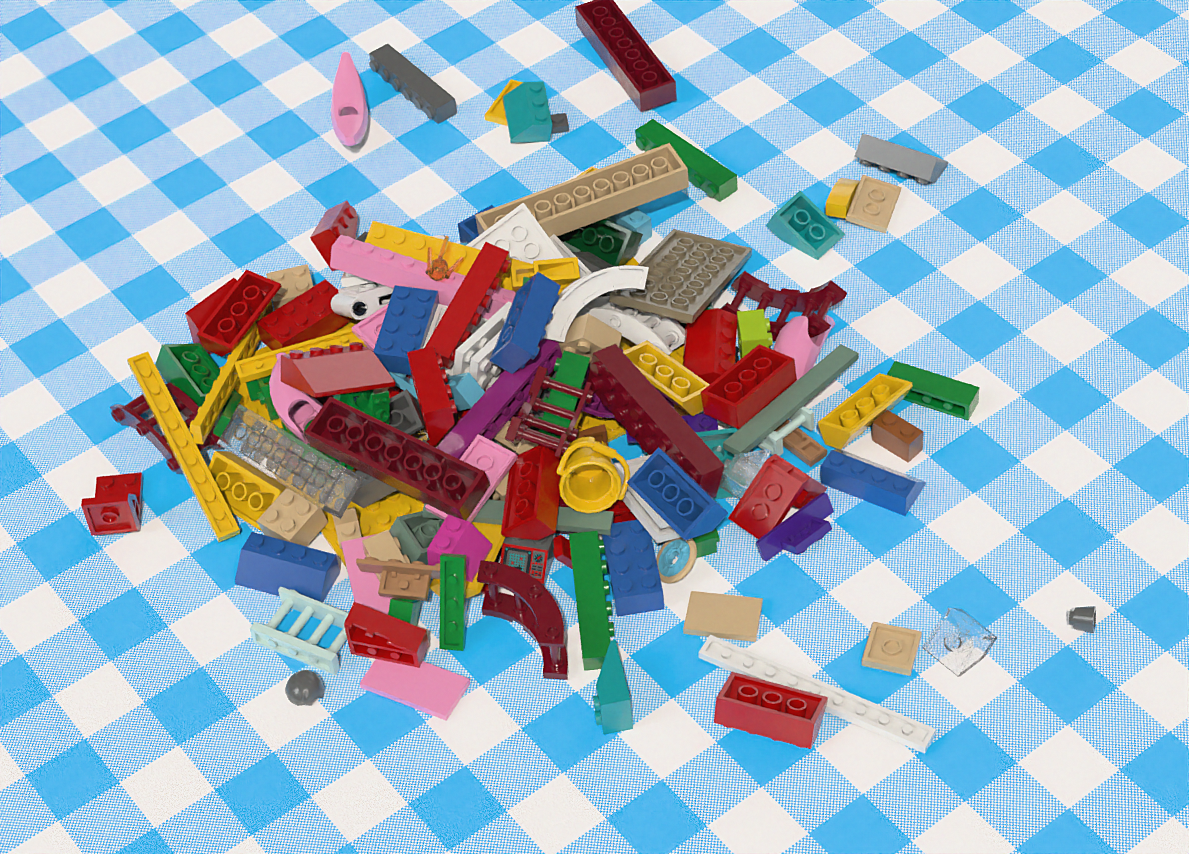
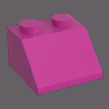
(459, 537)

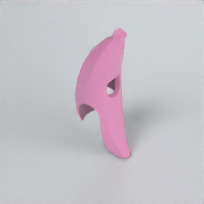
(348, 103)
(795, 342)
(291, 404)

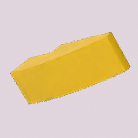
(841, 197)
(558, 270)

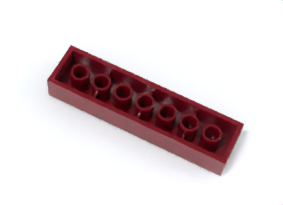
(626, 54)
(651, 417)
(397, 459)

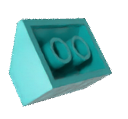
(528, 113)

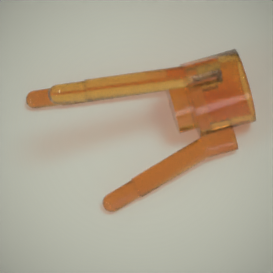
(438, 268)

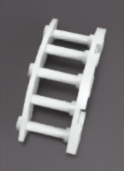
(587, 288)
(637, 325)

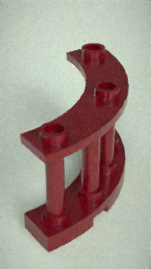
(788, 300)
(130, 416)
(520, 425)
(531, 608)

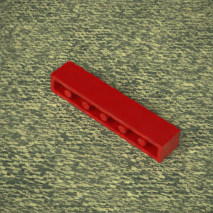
(469, 302)

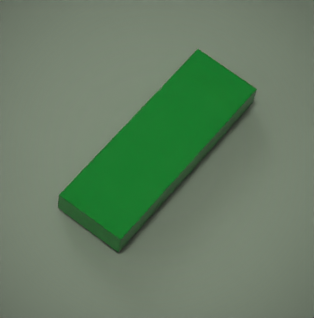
(227, 414)

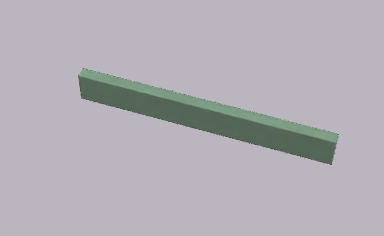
(791, 400)
(567, 518)

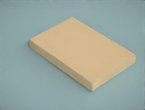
(873, 204)
(723, 616)

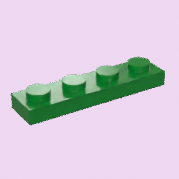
(452, 602)

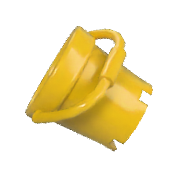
(589, 477)

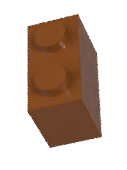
(897, 436)

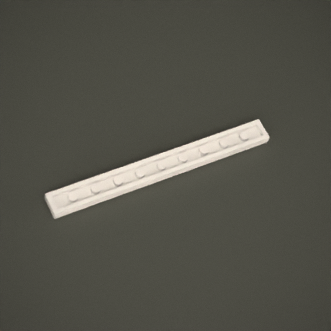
(840, 702)

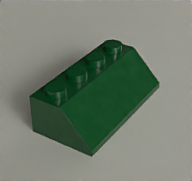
(605, 240)

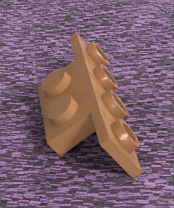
(400, 578)

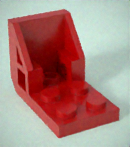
(772, 496)
(115, 504)

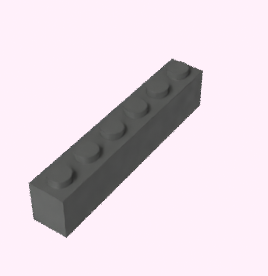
(412, 83)

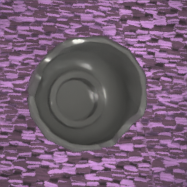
(304, 688)

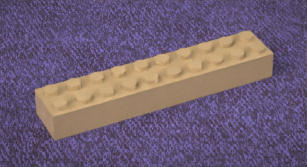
(599, 192)

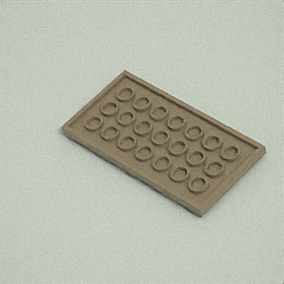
(684, 275)

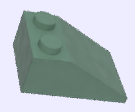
(415, 535)

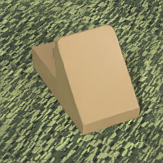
(348, 526)

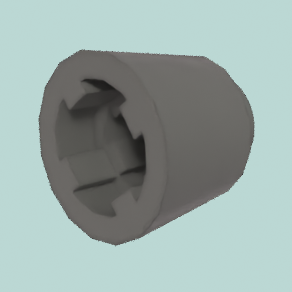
(1083, 618)

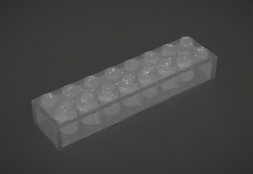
(290, 461)

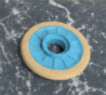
(687, 555)

